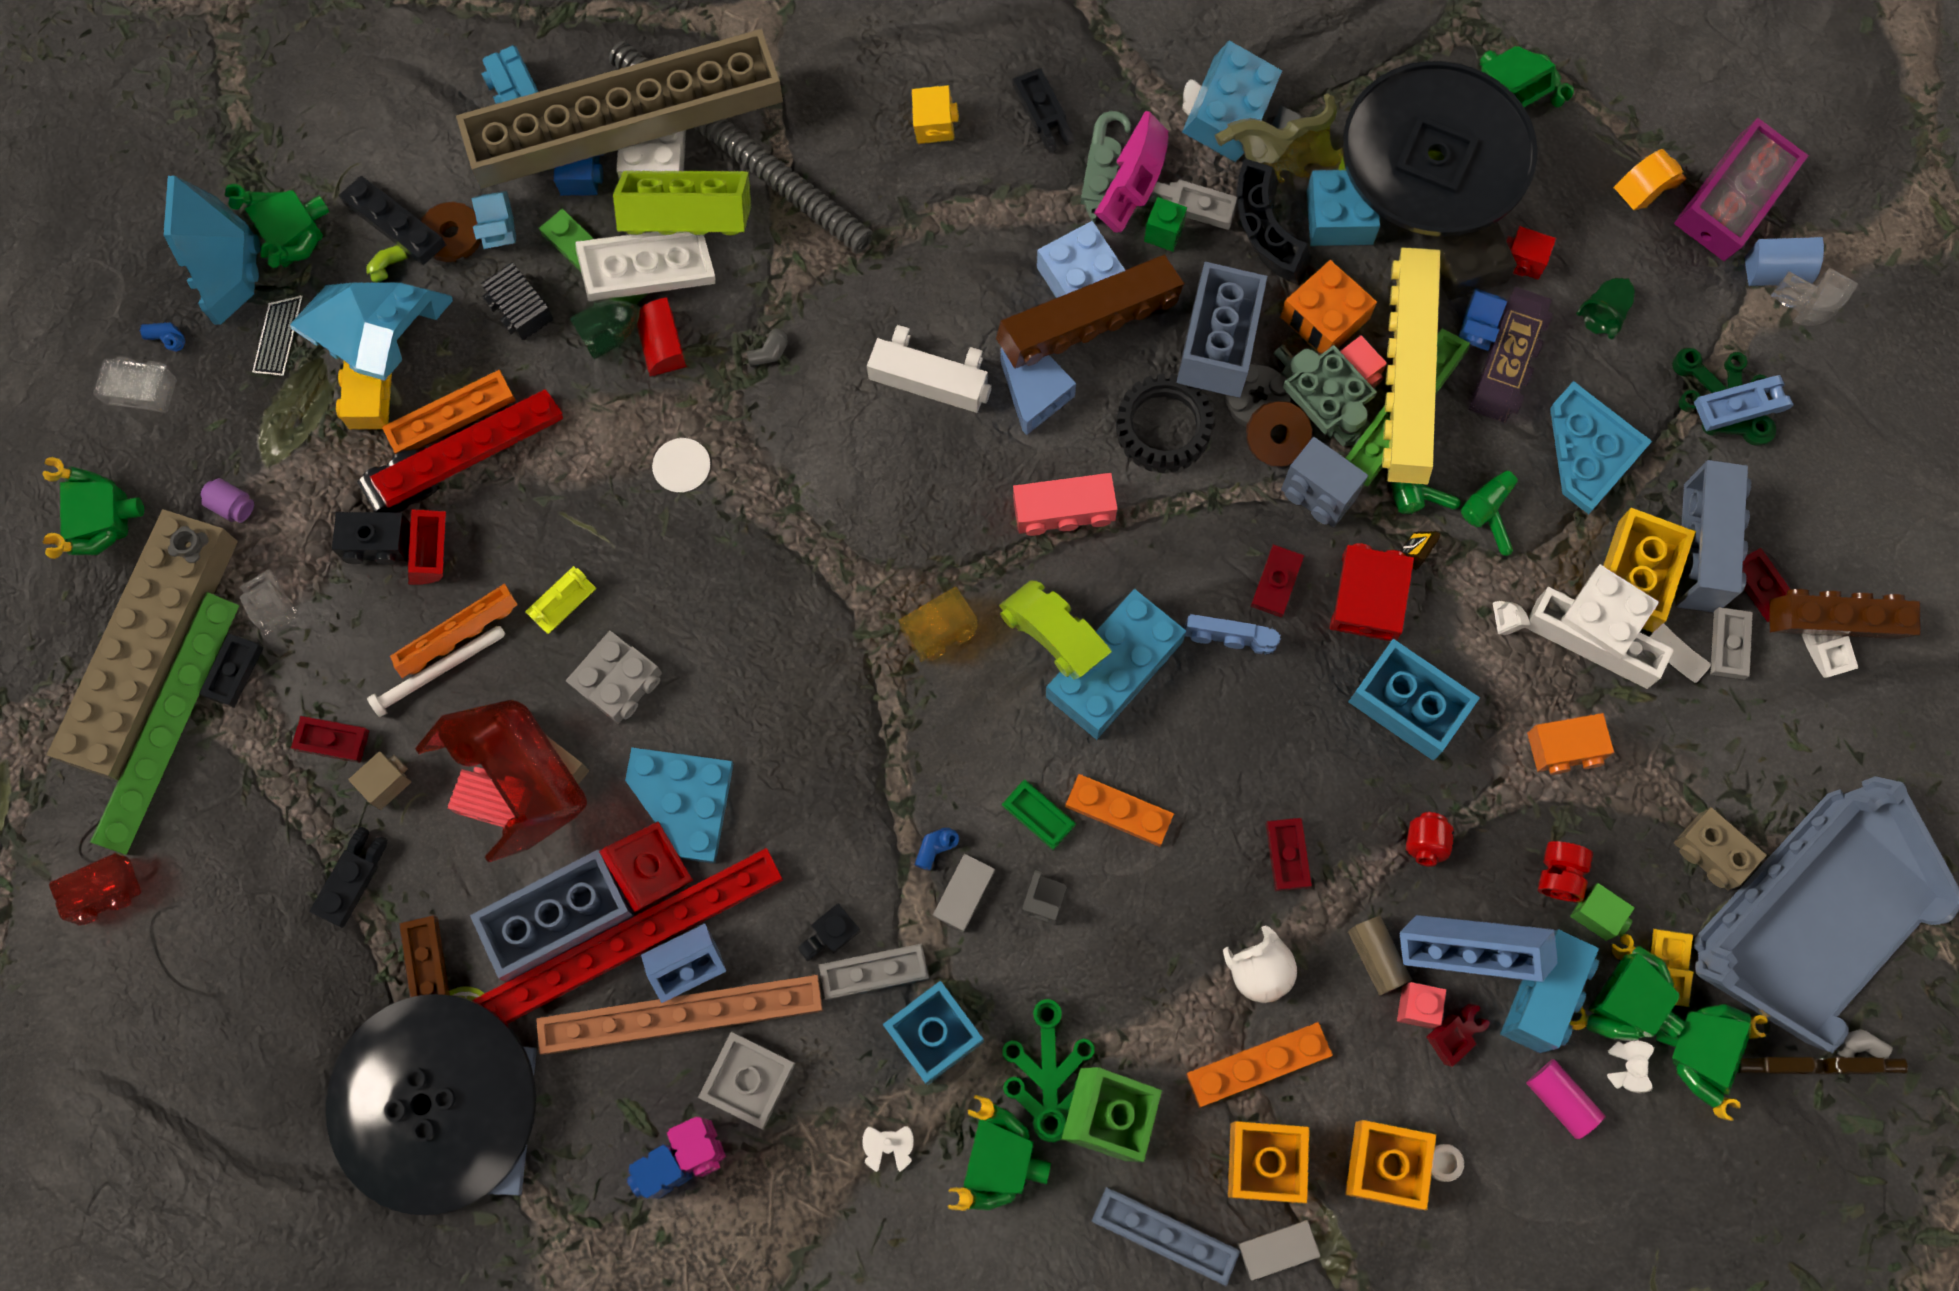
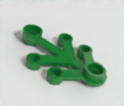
(1048, 1077)

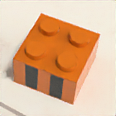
(1328, 308)

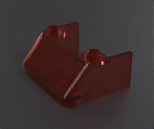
(519, 764)

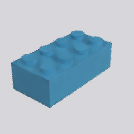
(1140, 645)

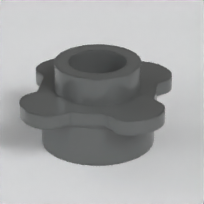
(181, 538)

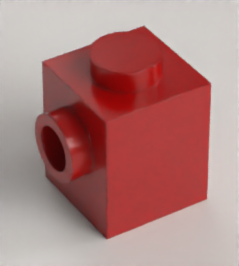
(1530, 251)

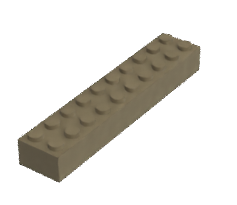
(619, 108)

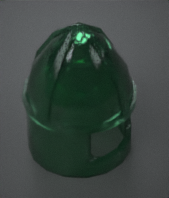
(606, 325)

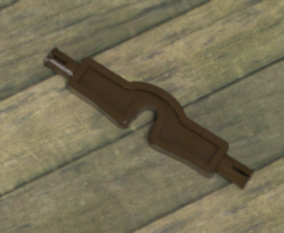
(1810, 1065)

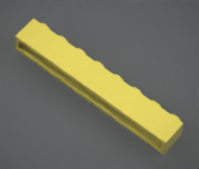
(1413, 367)

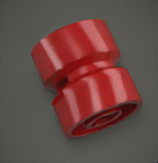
(1565, 871)

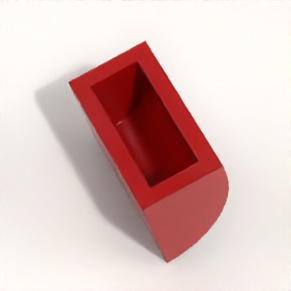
(660, 338)
(426, 546)

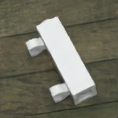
(928, 374)

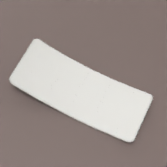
(1683, 657)

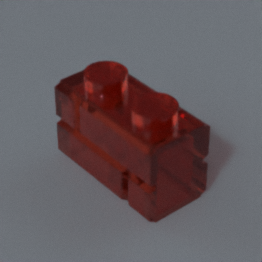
(94, 889)

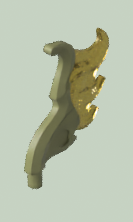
(1287, 148)

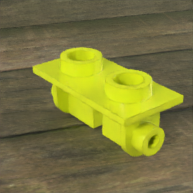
(561, 600)

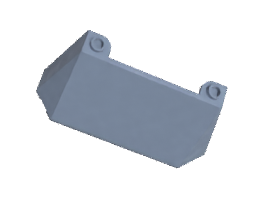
(1828, 911)

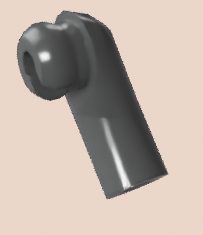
(772, 349)

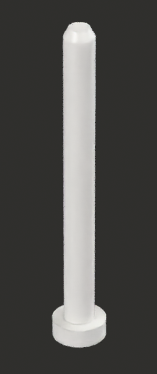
(435, 670)

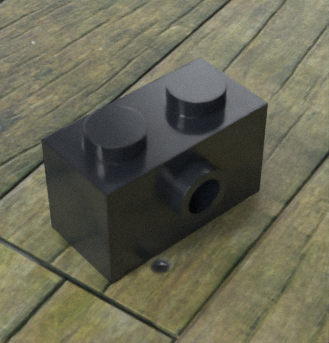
(371, 537)

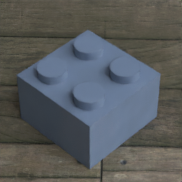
(1323, 482)

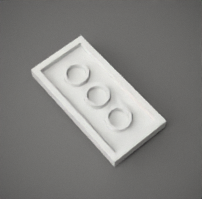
(643, 264)

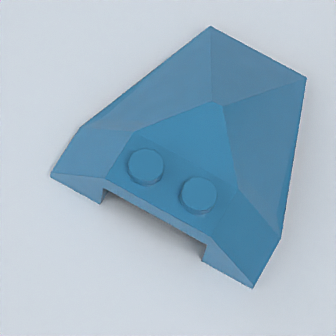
(212, 246)
(365, 321)

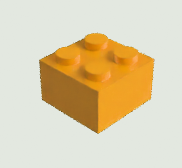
(1268, 1162)
(1391, 1165)

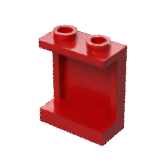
(1372, 592)

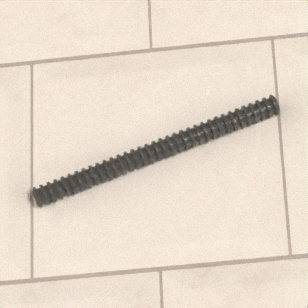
(769, 169)

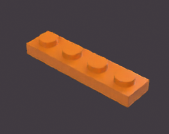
(449, 413)
(446, 635)
(1258, 1064)

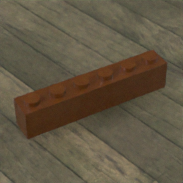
(1089, 311)

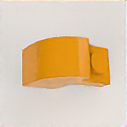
(1650, 179)

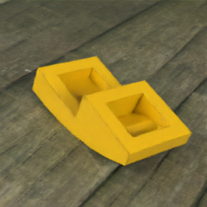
(1676, 952)

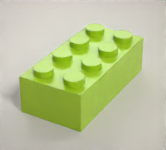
(682, 202)

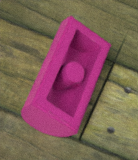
(1565, 1099)

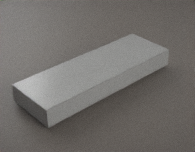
(873, 972)

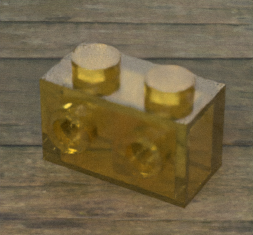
(939, 625)

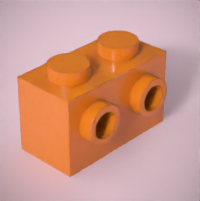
(1570, 743)

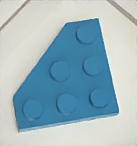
(1591, 446)
(684, 796)

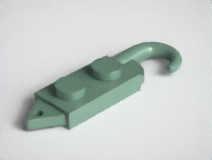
(1101, 162)

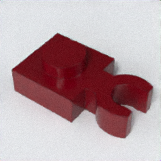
(1454, 1035)

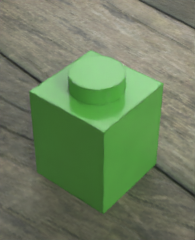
(1603, 913)

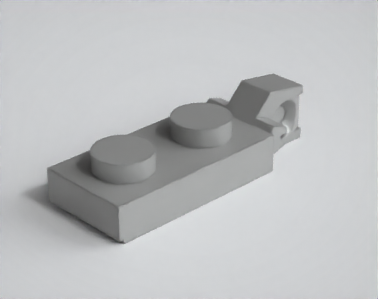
(1201, 202)

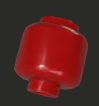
(1430, 839)

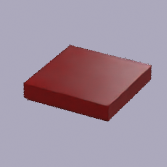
(646, 866)

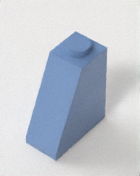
(1037, 390)

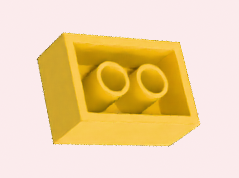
(1651, 558)

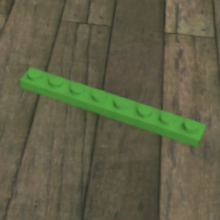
(164, 724)

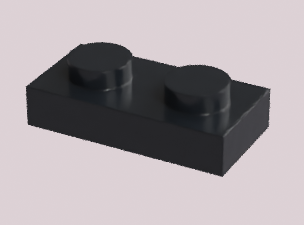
(231, 670)

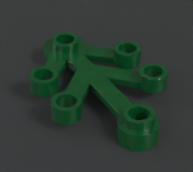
(1734, 378)

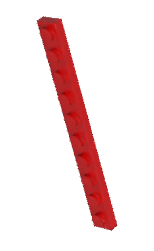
(632, 937)

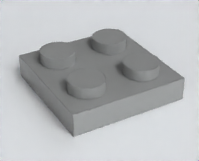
(747, 1080)

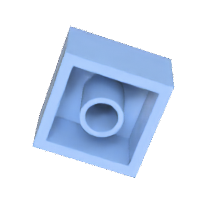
(1077, 260)

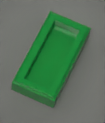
(1038, 815)

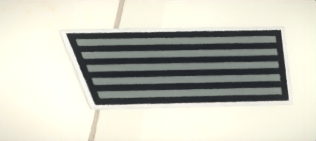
(276, 336)

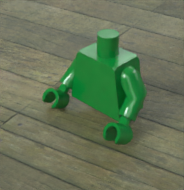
(1527, 75)
(282, 222)

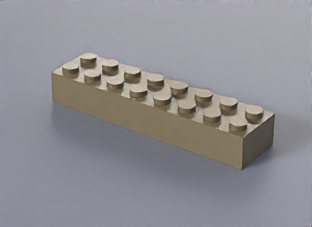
(139, 648)

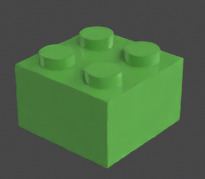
(1112, 1114)

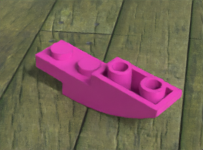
(1138, 173)

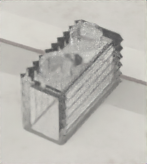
(135, 384)

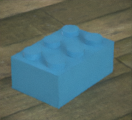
(1233, 90)
(1414, 700)
(1544, 1009)

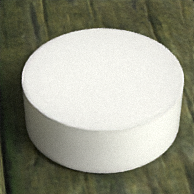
(1447, 1163)

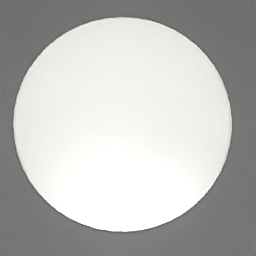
(681, 465)

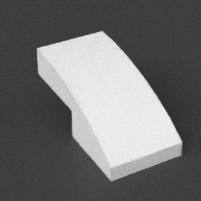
(1831, 653)

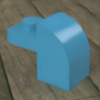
(494, 219)

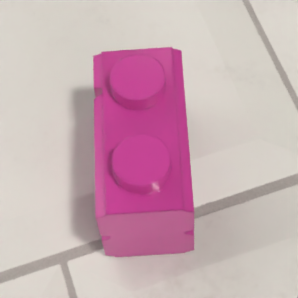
(696, 1146)

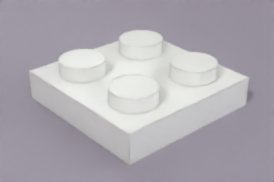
(1609, 611)

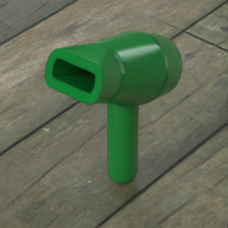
(1410, 497)
(1484, 507)

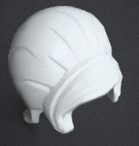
(1263, 970)

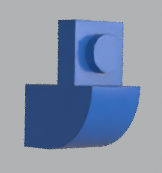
(1482, 319)

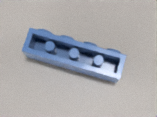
(1479, 947)

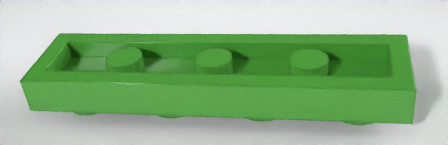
(562, 233)

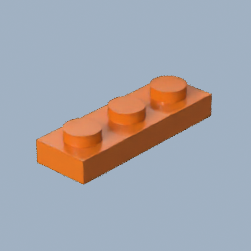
(1119, 810)

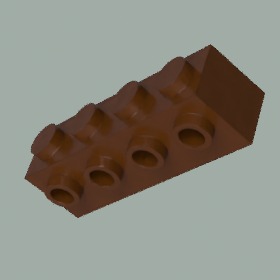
(1844, 616)

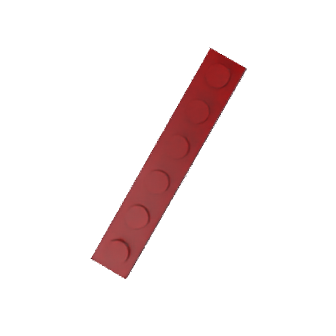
(466, 448)

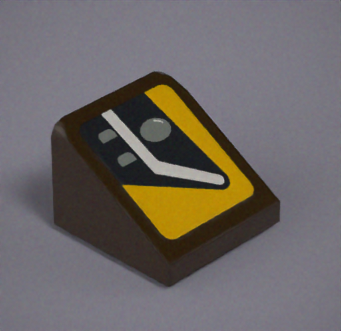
(1420, 545)

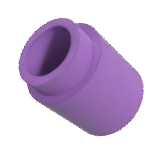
(226, 500)

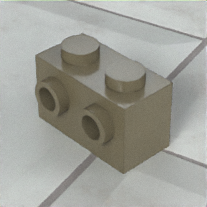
(1719, 849)

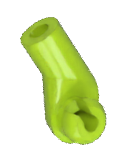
(382, 259)

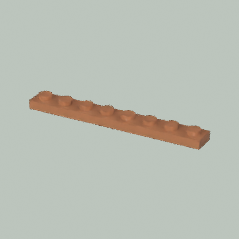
(679, 1015)

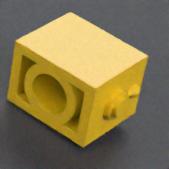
(934, 114)

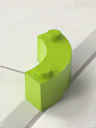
(1048, 621)

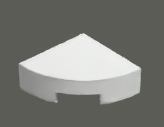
(1509, 617)

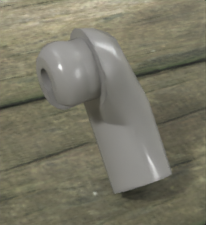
(1864, 1041)

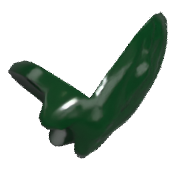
(1608, 307)

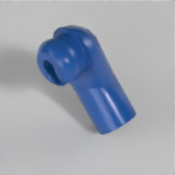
(166, 332)
(933, 844)

